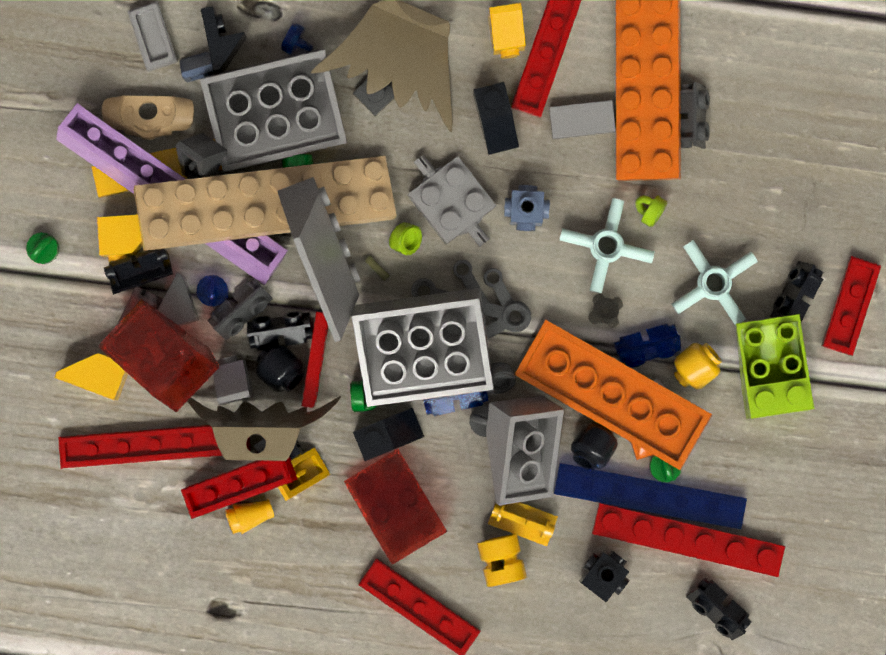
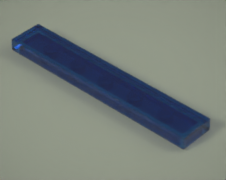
(650, 496)

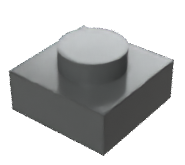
(374, 102)

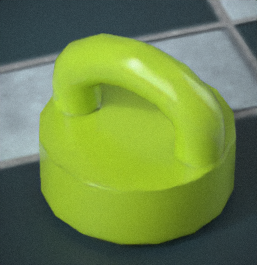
(654, 211)
(405, 238)

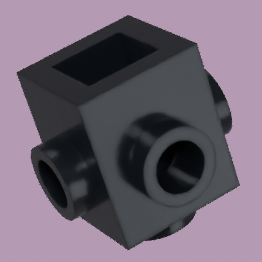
(605, 587)

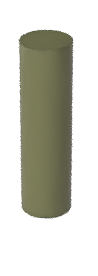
(377, 268)

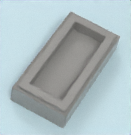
(152, 36)
(582, 119)

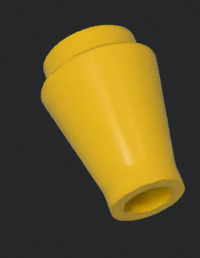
(248, 515)

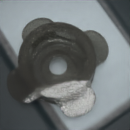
(613, 306)

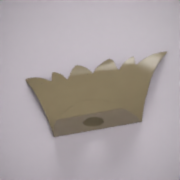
(402, 48)
(273, 424)

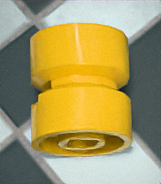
(501, 548)

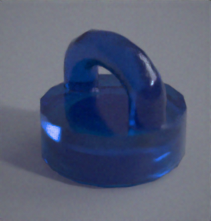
(294, 39)
(212, 290)

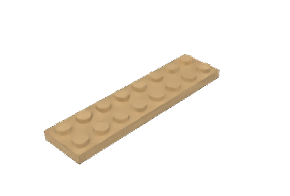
(250, 205)

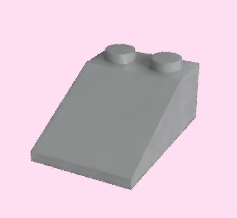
(523, 448)

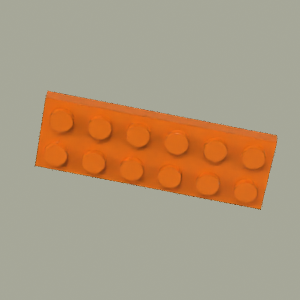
(648, 90)
(613, 394)

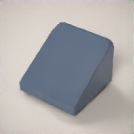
(196, 67)

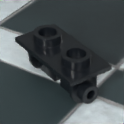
(128, 274)
(802, 280)
(264, 330)
(728, 620)

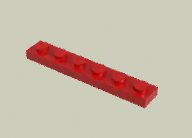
(688, 540)

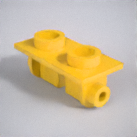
(524, 521)

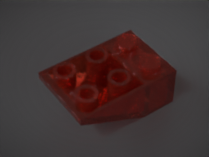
(160, 355)
(395, 506)

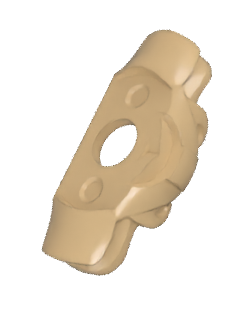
(172, 115)

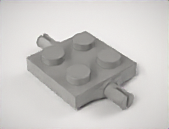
(451, 200)

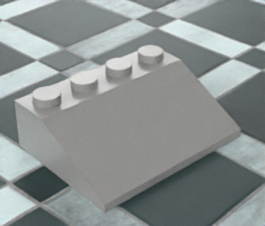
(273, 110)
(322, 252)
(423, 347)

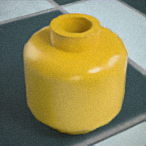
(697, 365)

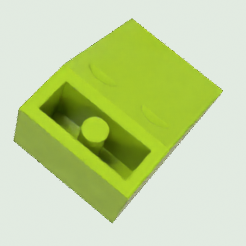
(773, 367)

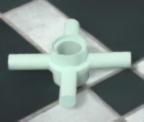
(611, 232)
(725, 274)

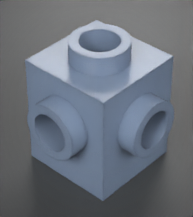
(524, 220)

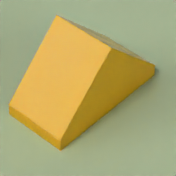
(309, 471)

